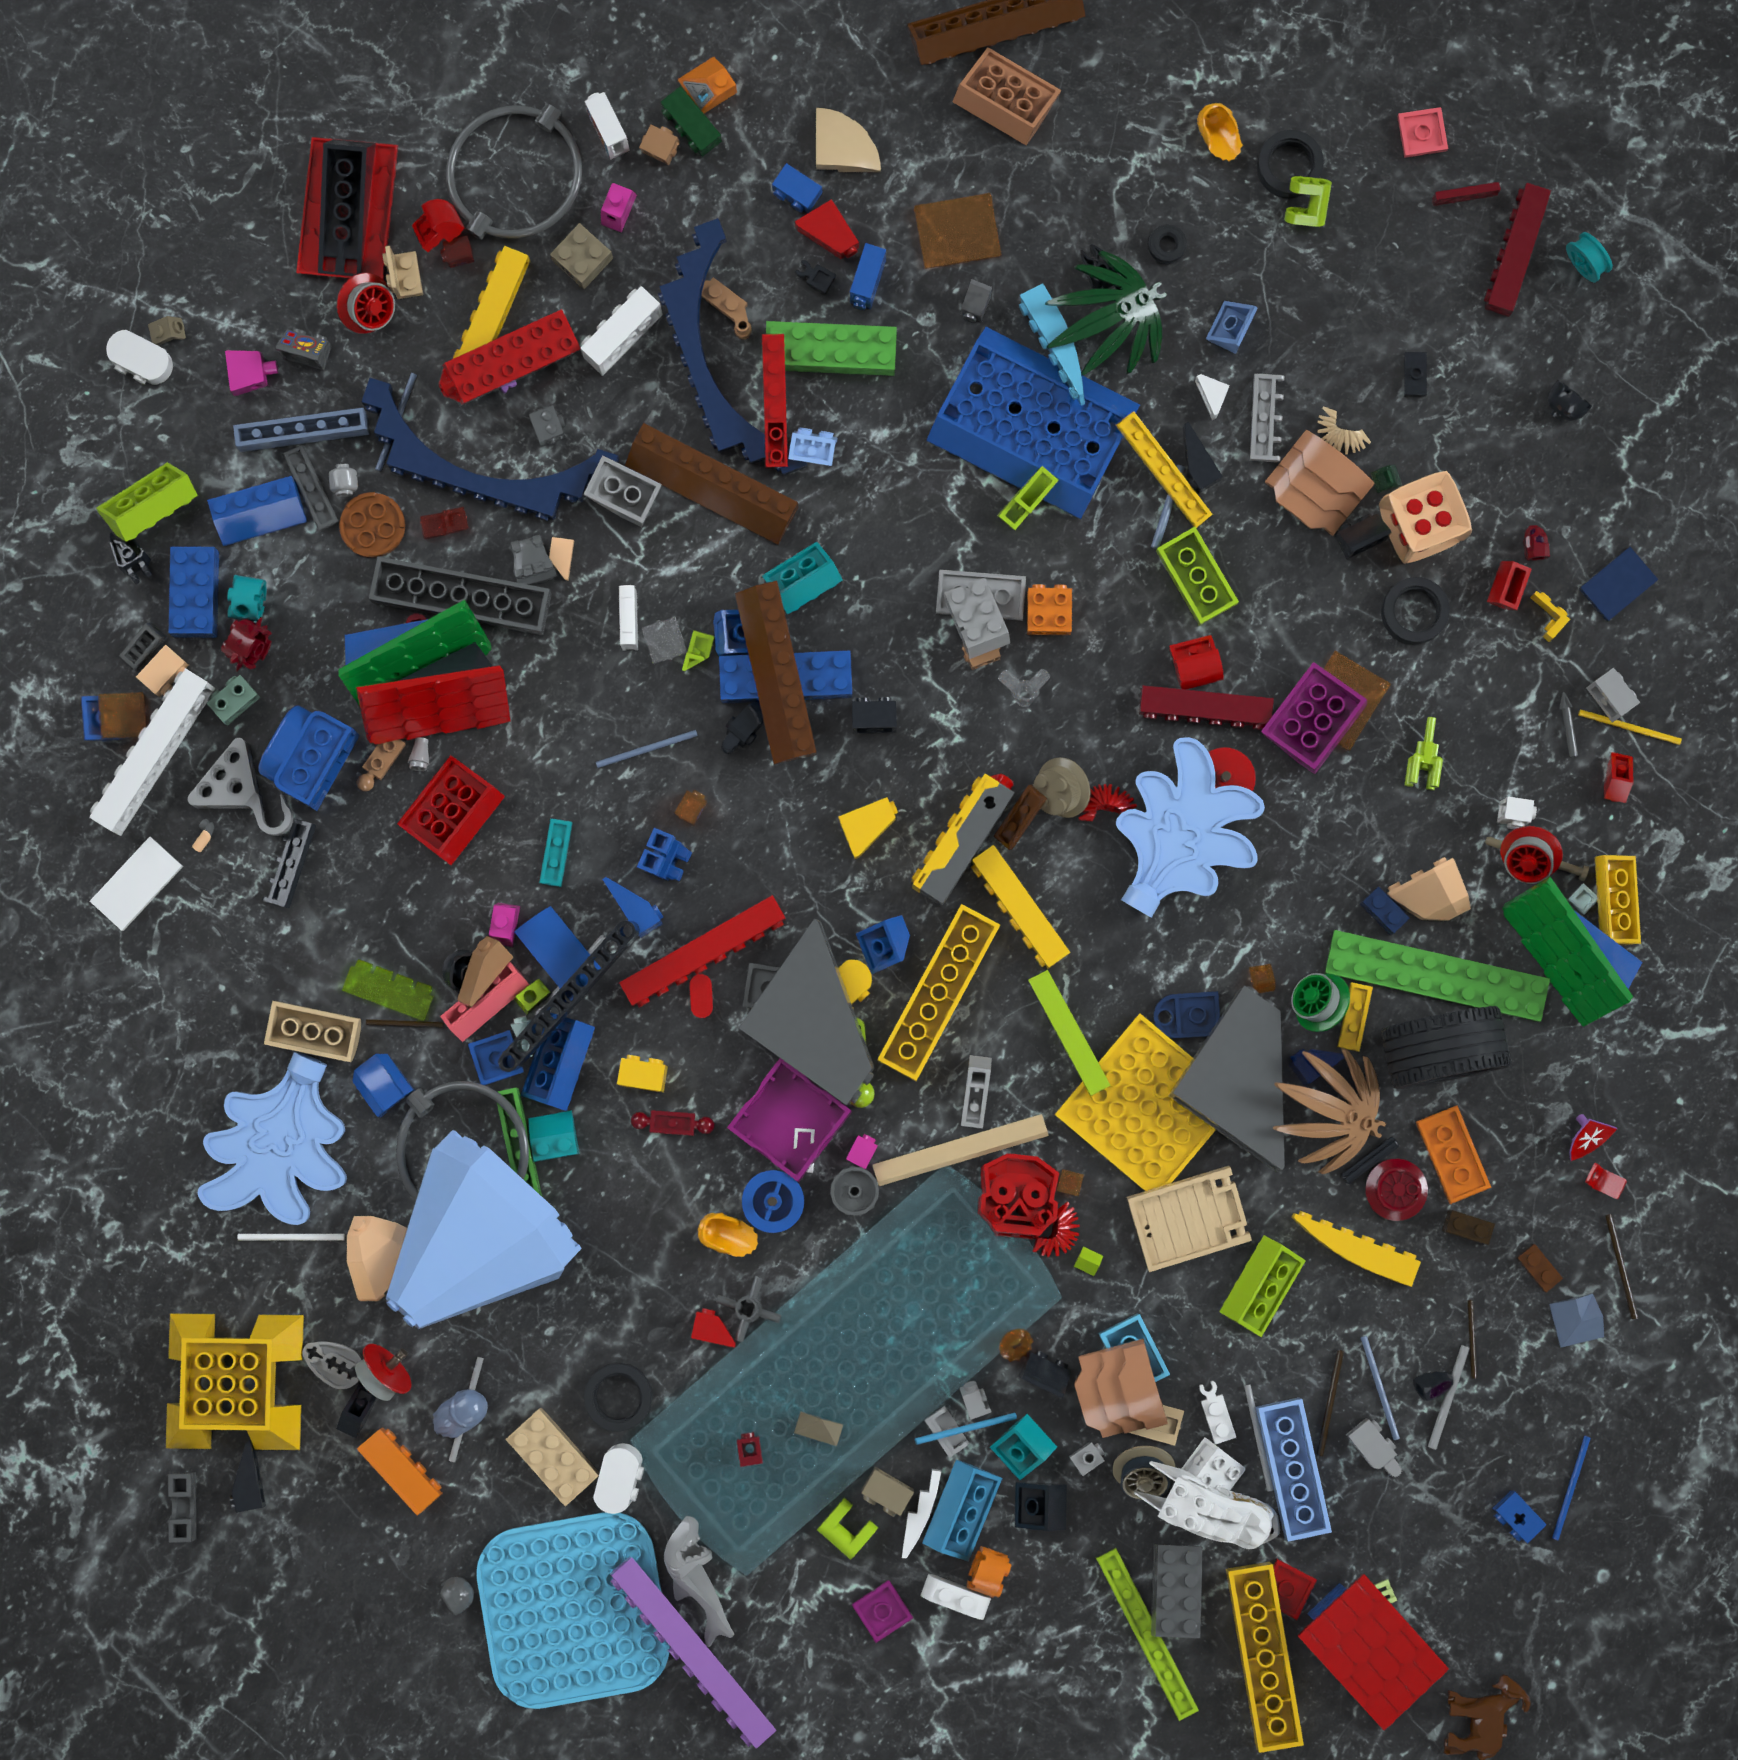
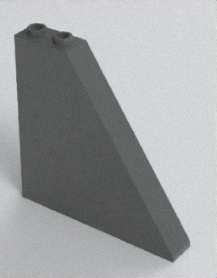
(811, 1021)
(1235, 1076)

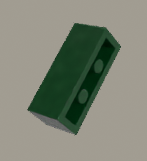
(690, 122)

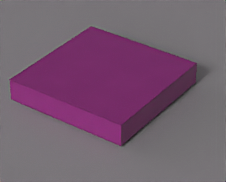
(882, 1611)

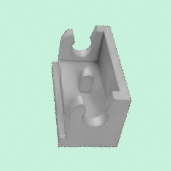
(941, 1421)

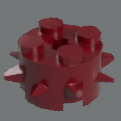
(247, 643)

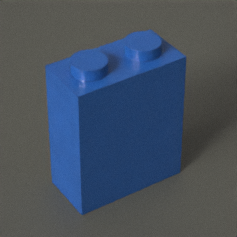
(867, 276)

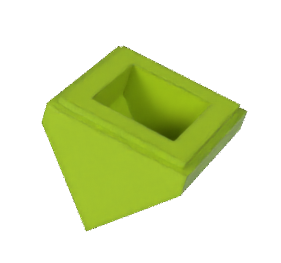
(1088, 1261)

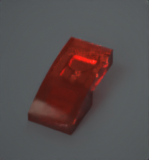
(443, 523)

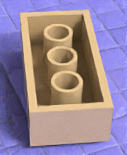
(553, 1456)

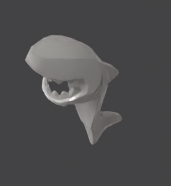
(684, 1564)

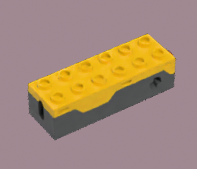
(964, 837)

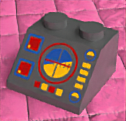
(304, 349)

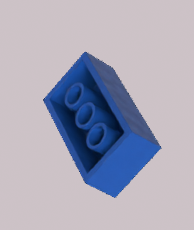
(193, 592)

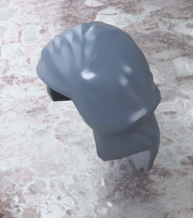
(460, 1413)

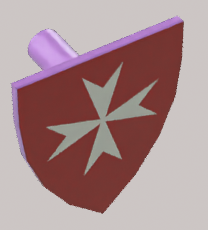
(1589, 1137)

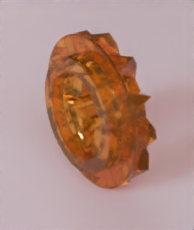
(1013, 1338)

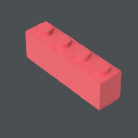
(466, 1020)

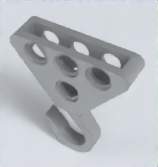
(222, 790)

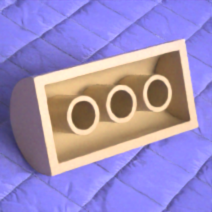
(313, 1031)

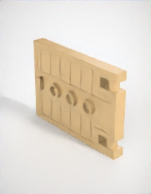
(1188, 1219)

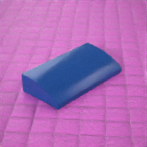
(554, 947)

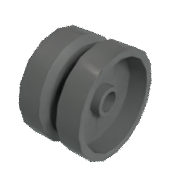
(852, 1178)

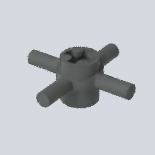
(758, 1311)

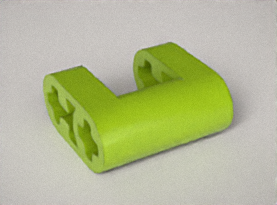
(1319, 193)
(840, 1536)

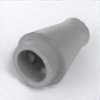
(419, 755)

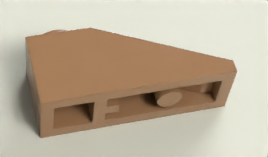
(484, 967)

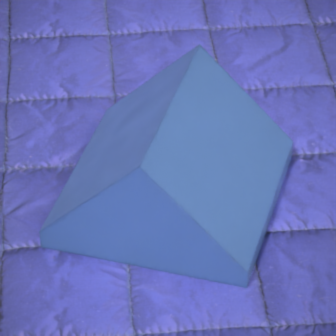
(1231, 325)

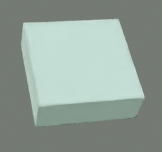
(1583, 899)

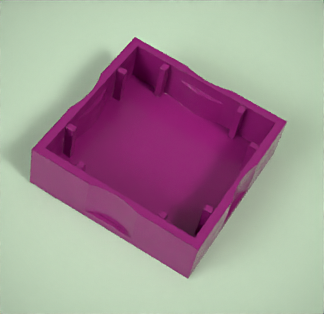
(778, 1107)

